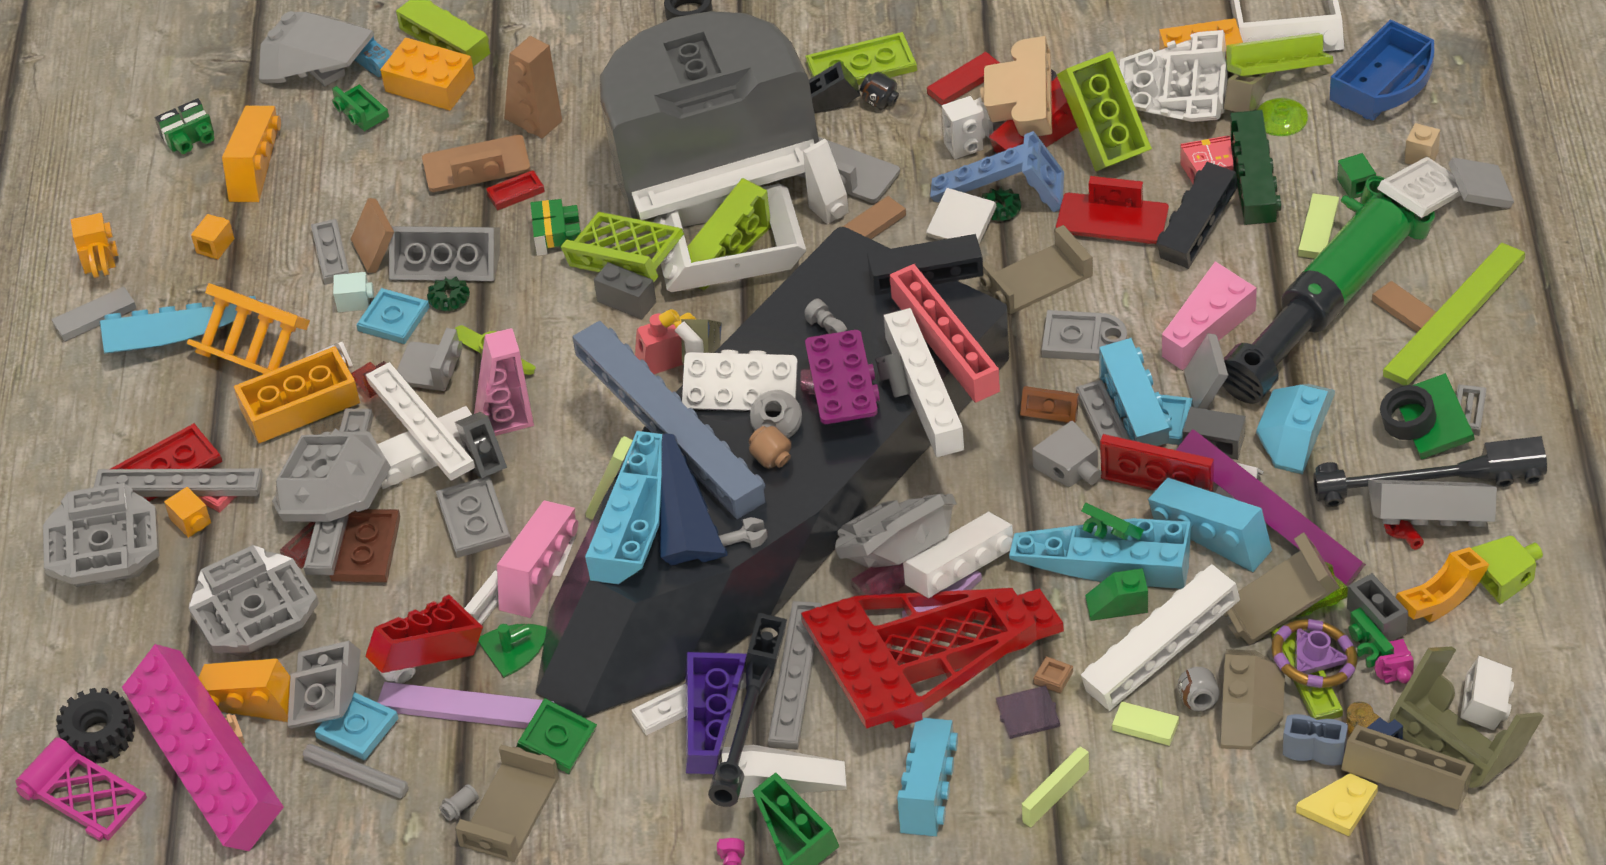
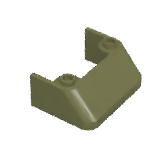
(1432, 725)

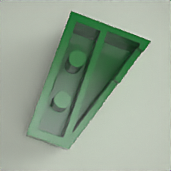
(794, 826)

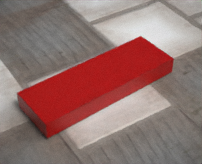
(960, 80)

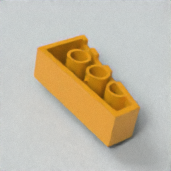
(250, 153)

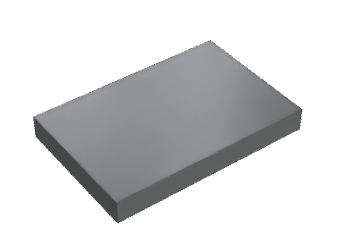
(473, 516)

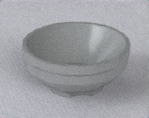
(789, 418)

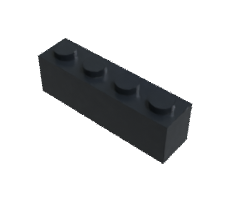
(1197, 214)
(937, 260)

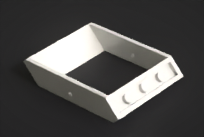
(1328, 25)
(683, 275)

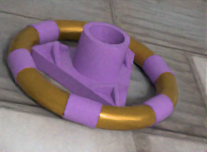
(1315, 653)

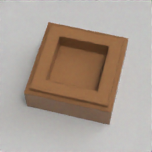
(1053, 674)

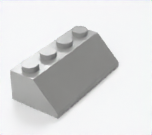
(443, 252)
(1433, 501)

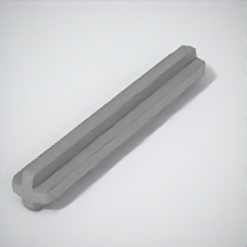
(355, 771)

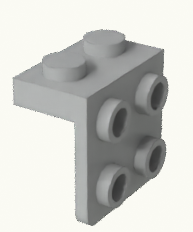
(431, 364)

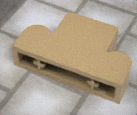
(1021, 88)

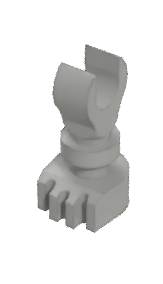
(818, 312)

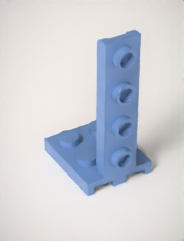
(1030, 158)

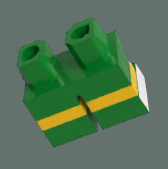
(550, 222)

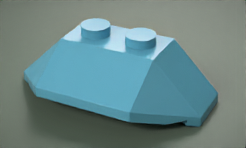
(1293, 424)

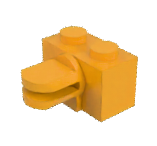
(94, 244)

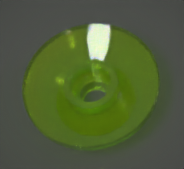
(1283, 116)

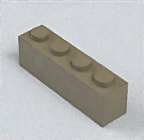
(1407, 767)

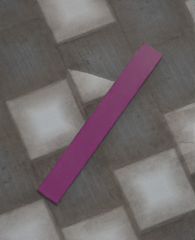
(1275, 510)

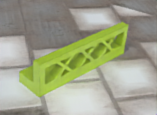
(1277, 54)

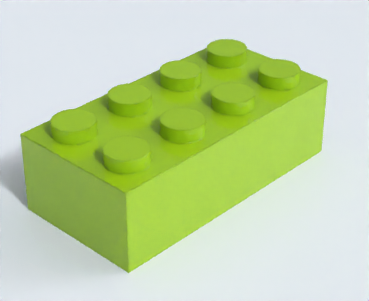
(1104, 111)

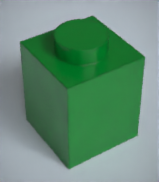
(1353, 174)

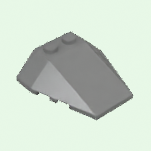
(309, 43)

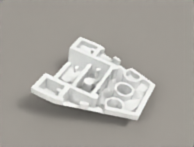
(1181, 80)

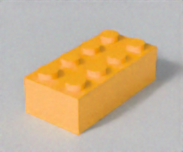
(297, 394)

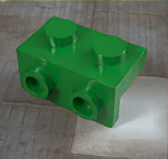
(359, 107)

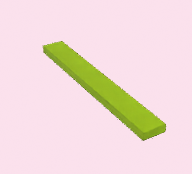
(1453, 314)

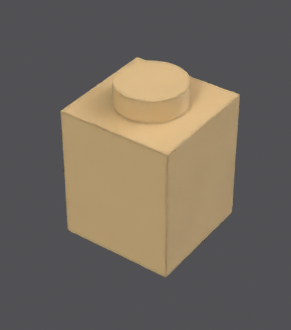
(1422, 143)

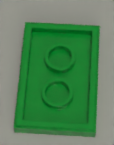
(1451, 423)

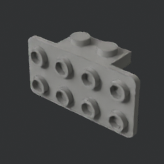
(861, 173)

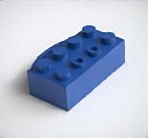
(1384, 71)

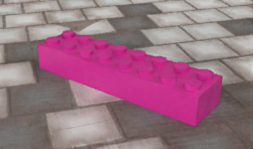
(202, 748)

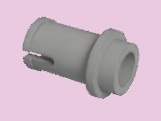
(457, 803)

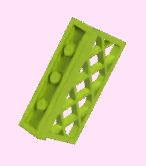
(596, 256)

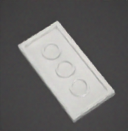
(1421, 187)

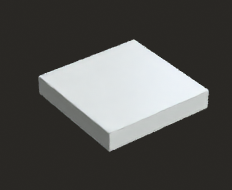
(960, 216)

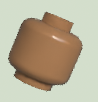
(770, 447)

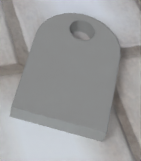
(1079, 334)

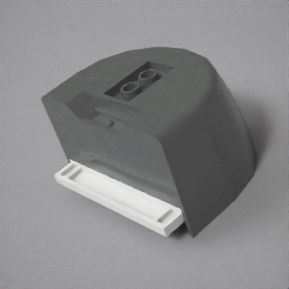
(703, 108)

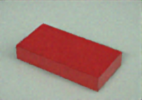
(515, 190)

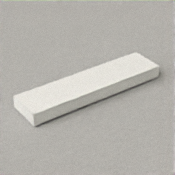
(664, 709)

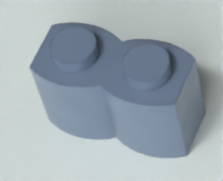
(1314, 739)

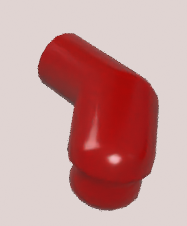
(1405, 531)

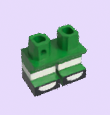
(186, 127)

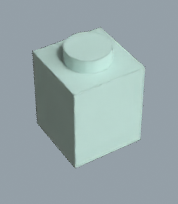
(352, 292)

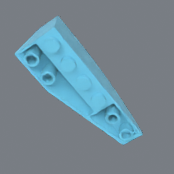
(630, 514)
(1076, 553)

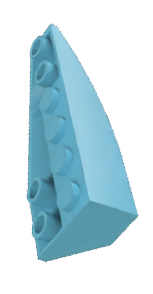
(158, 329)

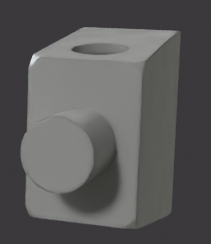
(1067, 456)

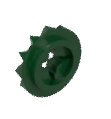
(1011, 200)
(458, 297)

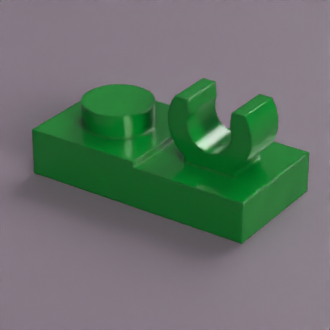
(1101, 518)
(1369, 637)

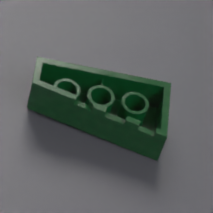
(1253, 168)

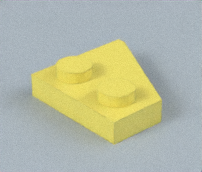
(1340, 803)

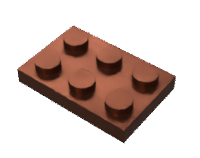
(367, 546)

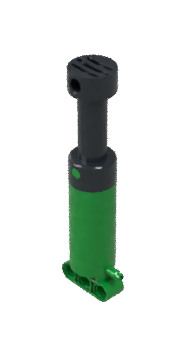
(1325, 287)

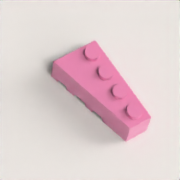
(1214, 308)
(502, 384)
(534, 558)

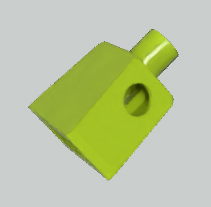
(1509, 566)

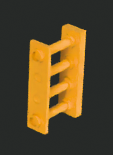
(244, 307)

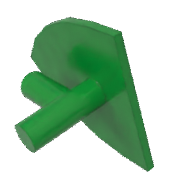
(513, 646)

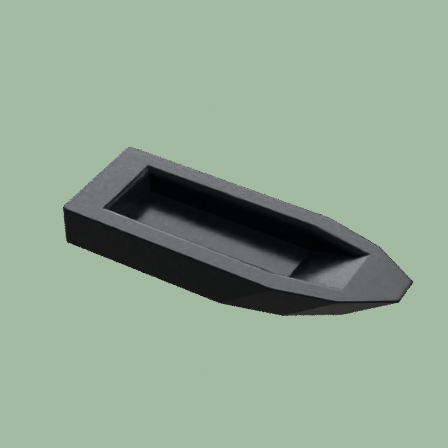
(635, 635)

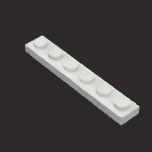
(420, 421)

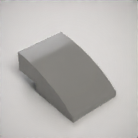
(323, 684)

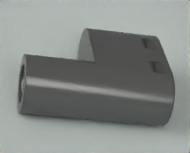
(892, 368)

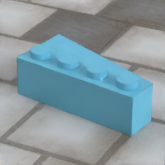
(1133, 393)
(1217, 521)
(926, 776)

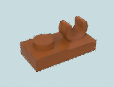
(1049, 404)

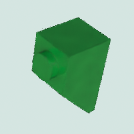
(1118, 596)

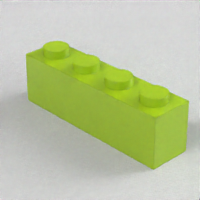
(442, 29)

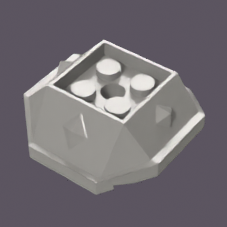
(330, 476)
(895, 530)
(100, 536)
(251, 601)

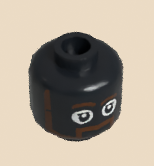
(879, 90)

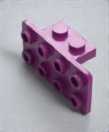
(842, 377)

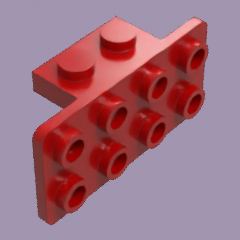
(1113, 211)

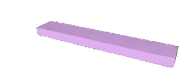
(459, 705)

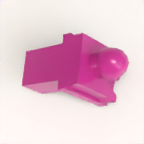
(1397, 665)

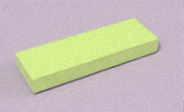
(1318, 225)
(1055, 786)

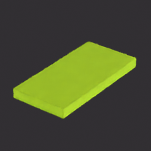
(883, 54)

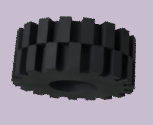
(94, 709)

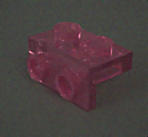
(879, 580)

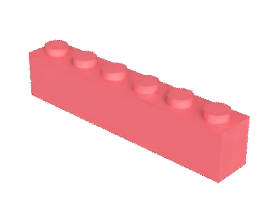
(945, 333)

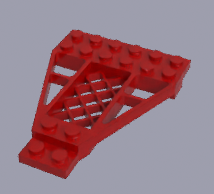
(875, 673)

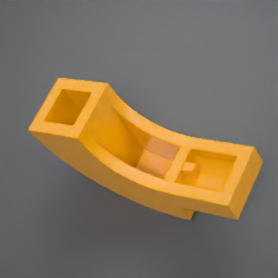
(1446, 588)

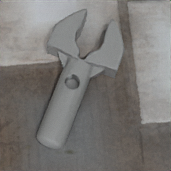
(747, 533)

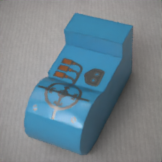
(373, 57)

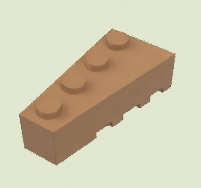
(532, 89)

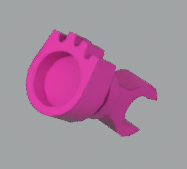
(731, 850)

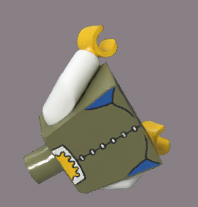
(695, 334)

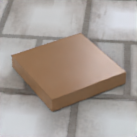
(372, 235)

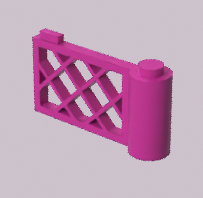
(51, 769)

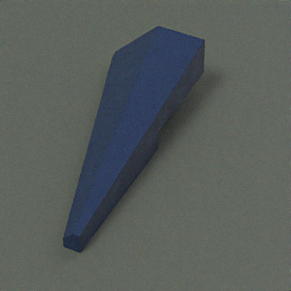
(685, 519)

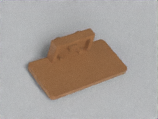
(476, 163)

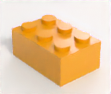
(427, 73)

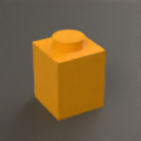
(212, 236)
(187, 512)

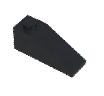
(833, 88)

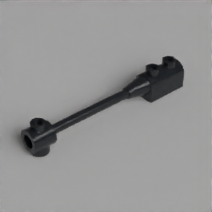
(1498, 462)
(759, 668)

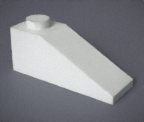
(824, 184)

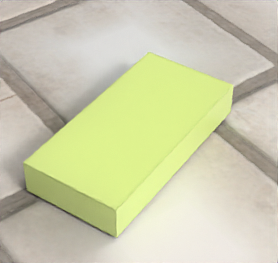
(1145, 723)

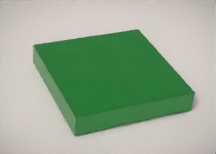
(557, 734)

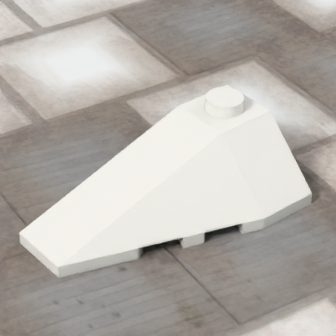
(800, 771)

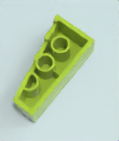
(734, 225)

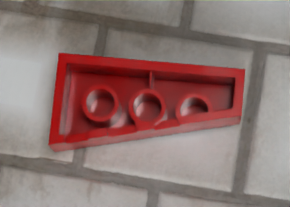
(1062, 124)
(424, 637)

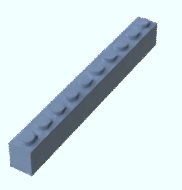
(664, 413)

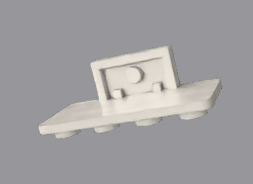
(736, 379)

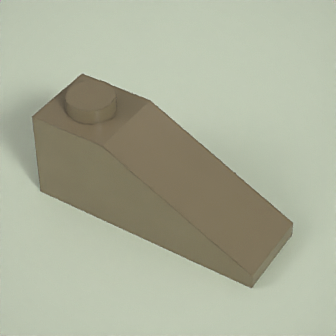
(1246, 92)

